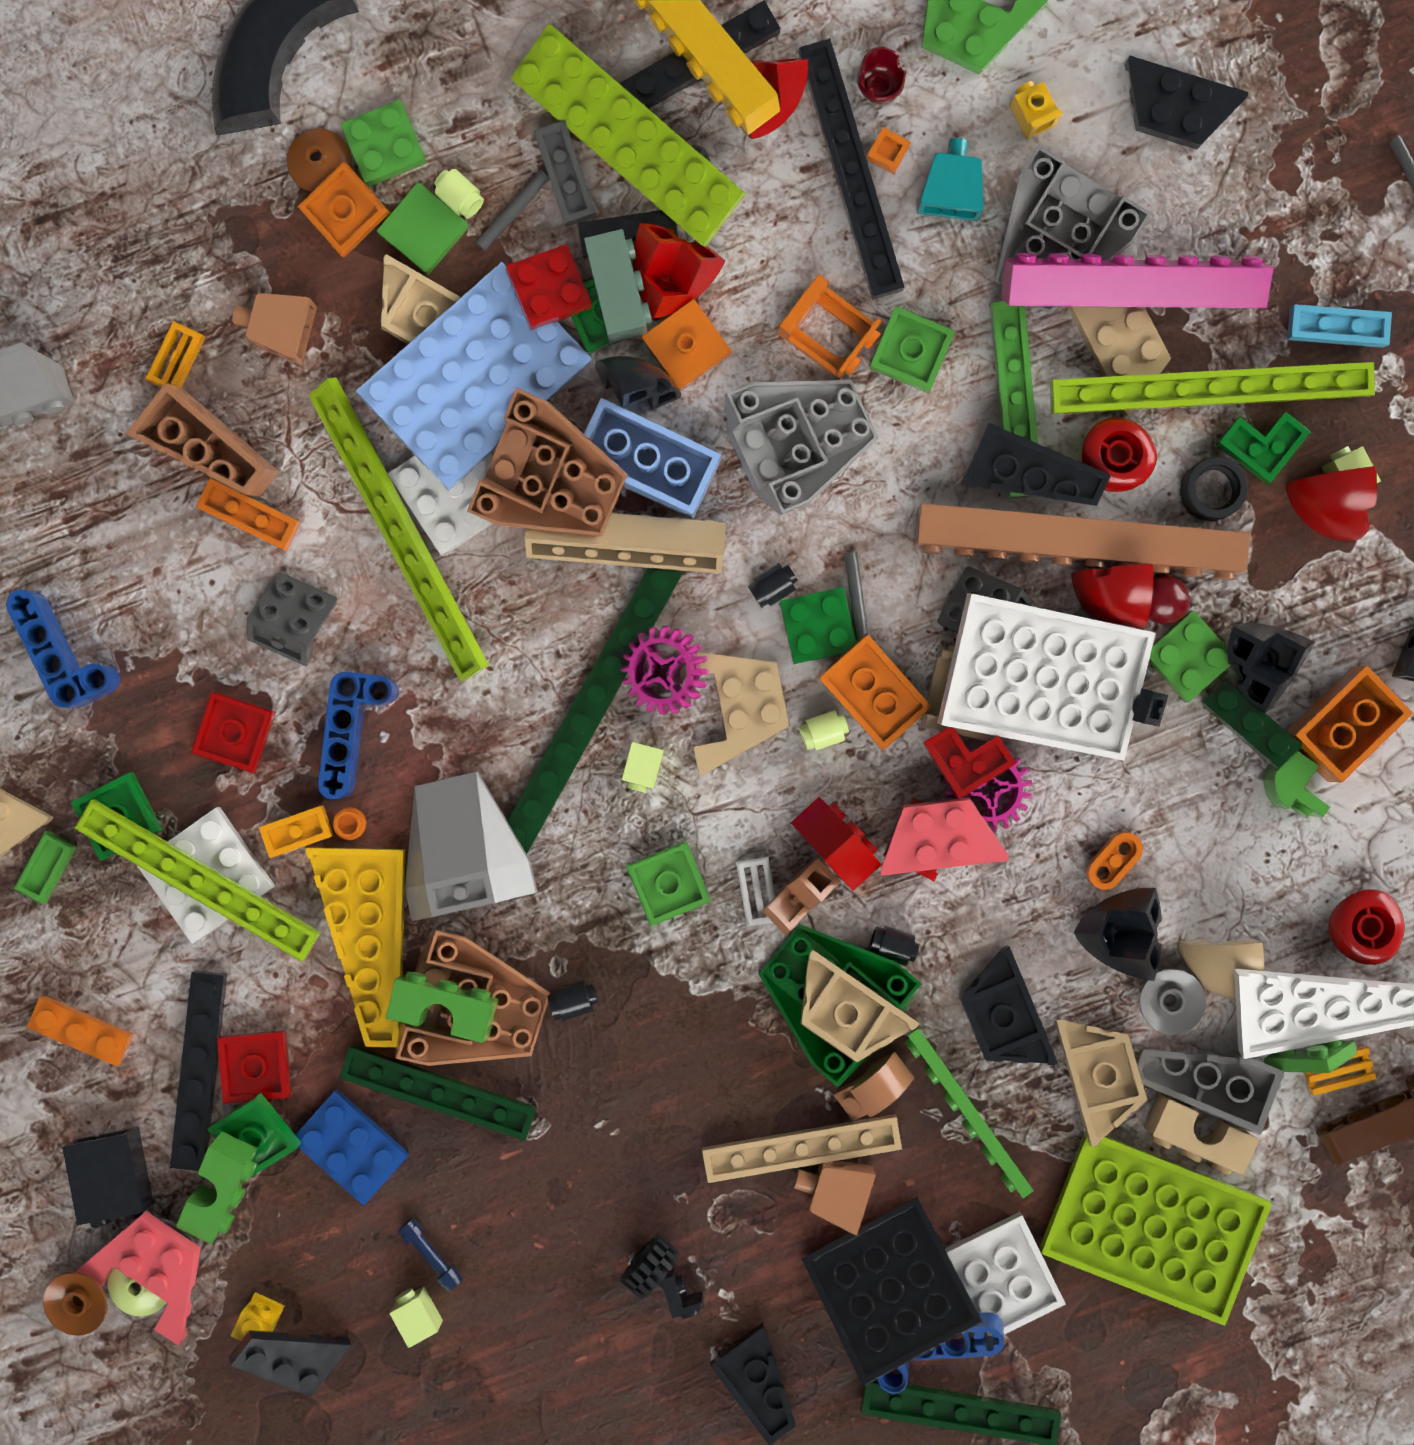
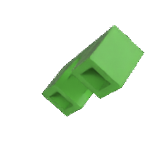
(471, 1010)
(227, 1167)

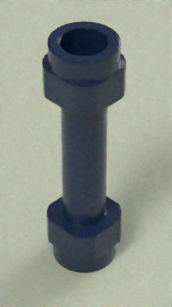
(412, 1233)

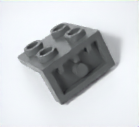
(981, 584)
(289, 618)

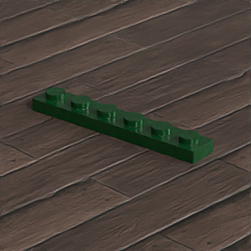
(438, 1092)
(963, 1413)

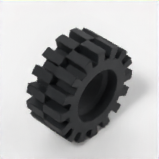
(649, 1266)

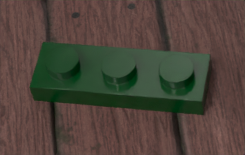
(1252, 725)

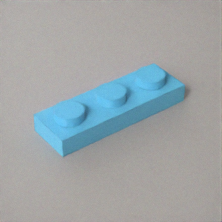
(1339, 326)

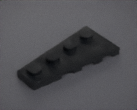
(1027, 468)

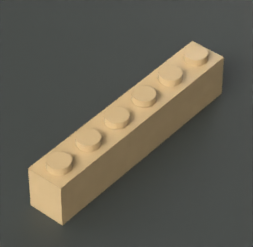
(638, 543)

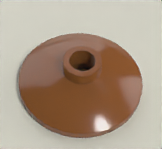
(310, 173)
(67, 1310)

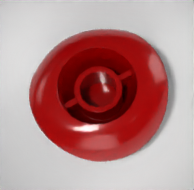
(1122, 451)
(1367, 927)

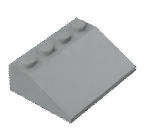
(30, 385)

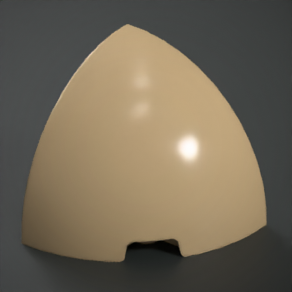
(1215, 962)

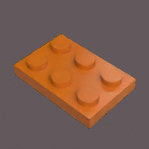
(874, 691)

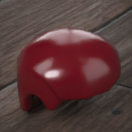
(881, 76)
(1169, 600)

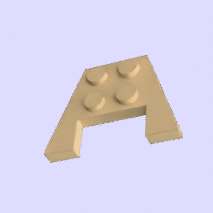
(749, 704)

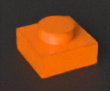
(888, 150)

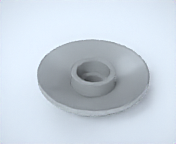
(1184, 1011)

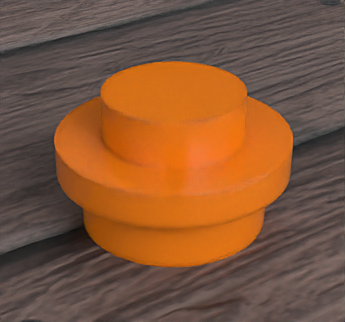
(349, 823)

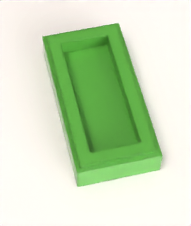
(45, 867)

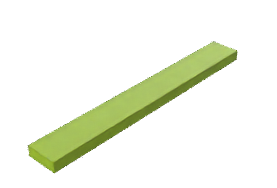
(197, 880)

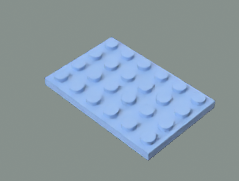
(458, 377)

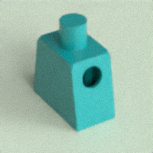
(953, 185)

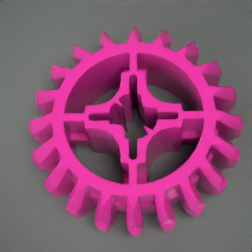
(641, 684)
(991, 803)

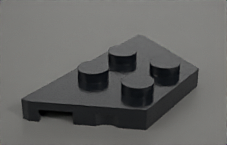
(1178, 103)
(1005, 1014)

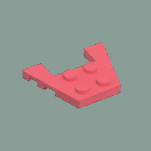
(157, 1261)

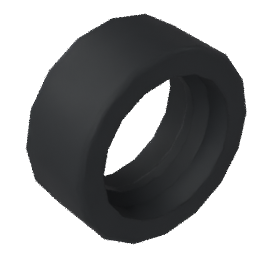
(1233, 473)

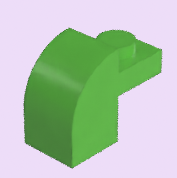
(1288, 786)

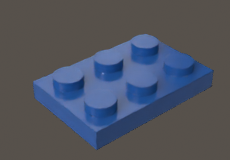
(350, 1147)

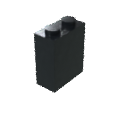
(108, 1177)

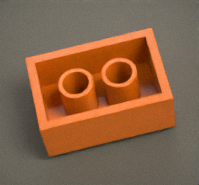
(1349, 723)

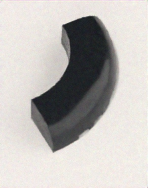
(256, 54)

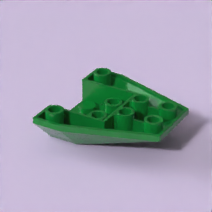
(786, 978)

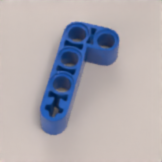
(56, 645)
(351, 735)
(978, 1346)

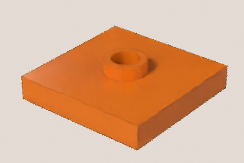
(343, 209)
(686, 345)

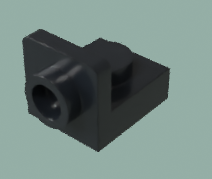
(1149, 707)
(674, 1290)

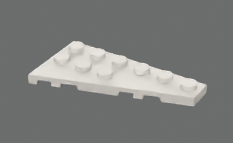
(1302, 1010)

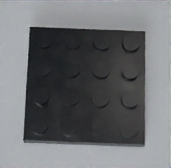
(891, 1291)

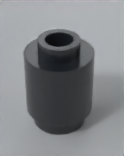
(773, 585)
(894, 945)
(572, 1000)

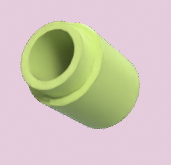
(458, 193)
(823, 730)

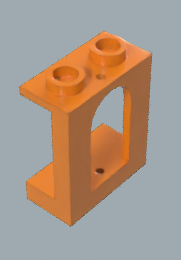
(820, 294)

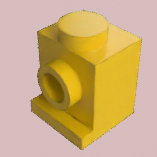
(1030, 118)
(258, 1315)

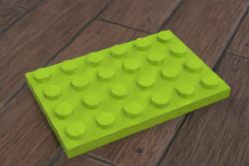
(1155, 1227)

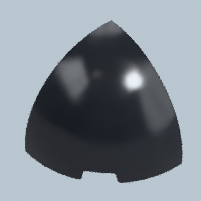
(637, 381)
(1265, 661)
(1124, 932)

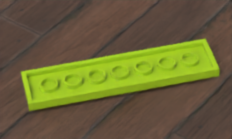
(628, 135)

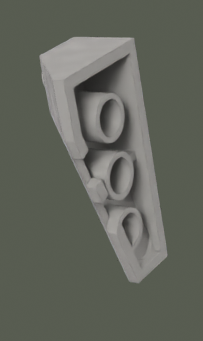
(1221, 1086)

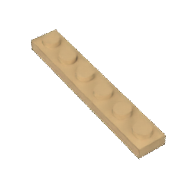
(801, 1148)

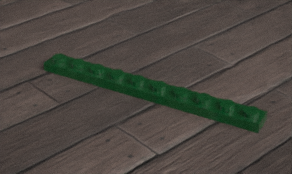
(590, 706)

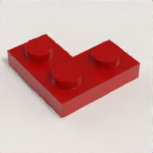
(964, 769)

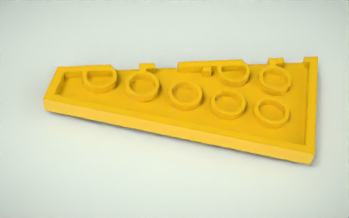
(366, 920)

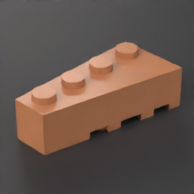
(197, 438)

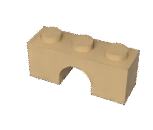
(1226, 1146)

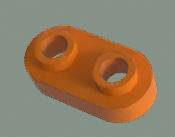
(1115, 863)

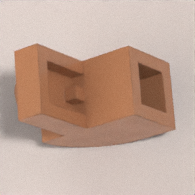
(800, 895)
(876, 1089)

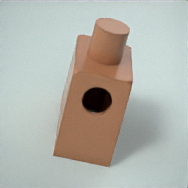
(278, 324)
(838, 1192)

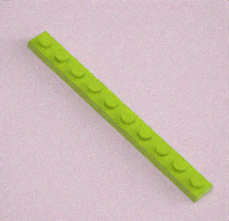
(1211, 388)
(398, 529)

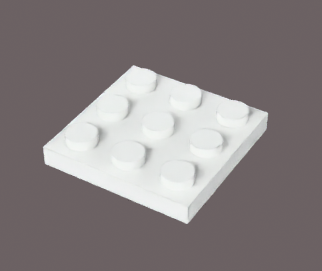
(441, 511)
(219, 846)
(1006, 1273)

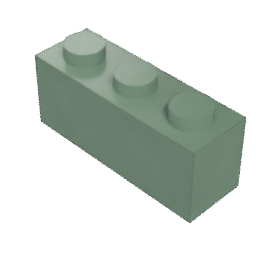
(617, 285)

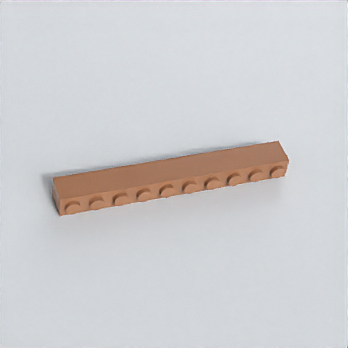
(1080, 540)

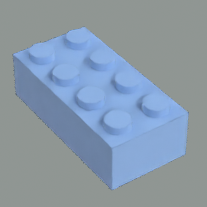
(655, 458)

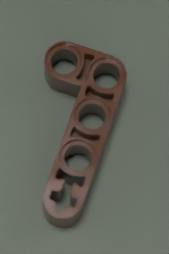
(1370, 1127)

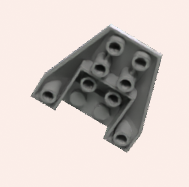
(1067, 215)
(796, 436)
(462, 850)

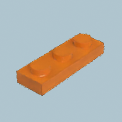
(248, 514)
(80, 1030)

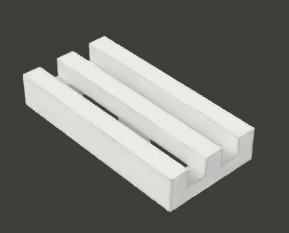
(753, 863)

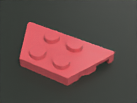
(941, 837)

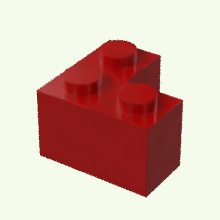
(837, 842)

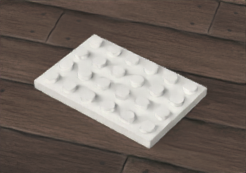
(1045, 677)

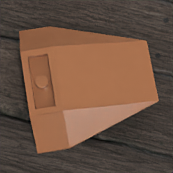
(547, 474)
(516, 1017)

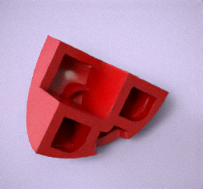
(789, 80)
(672, 268)
(1336, 502)
(1116, 593)

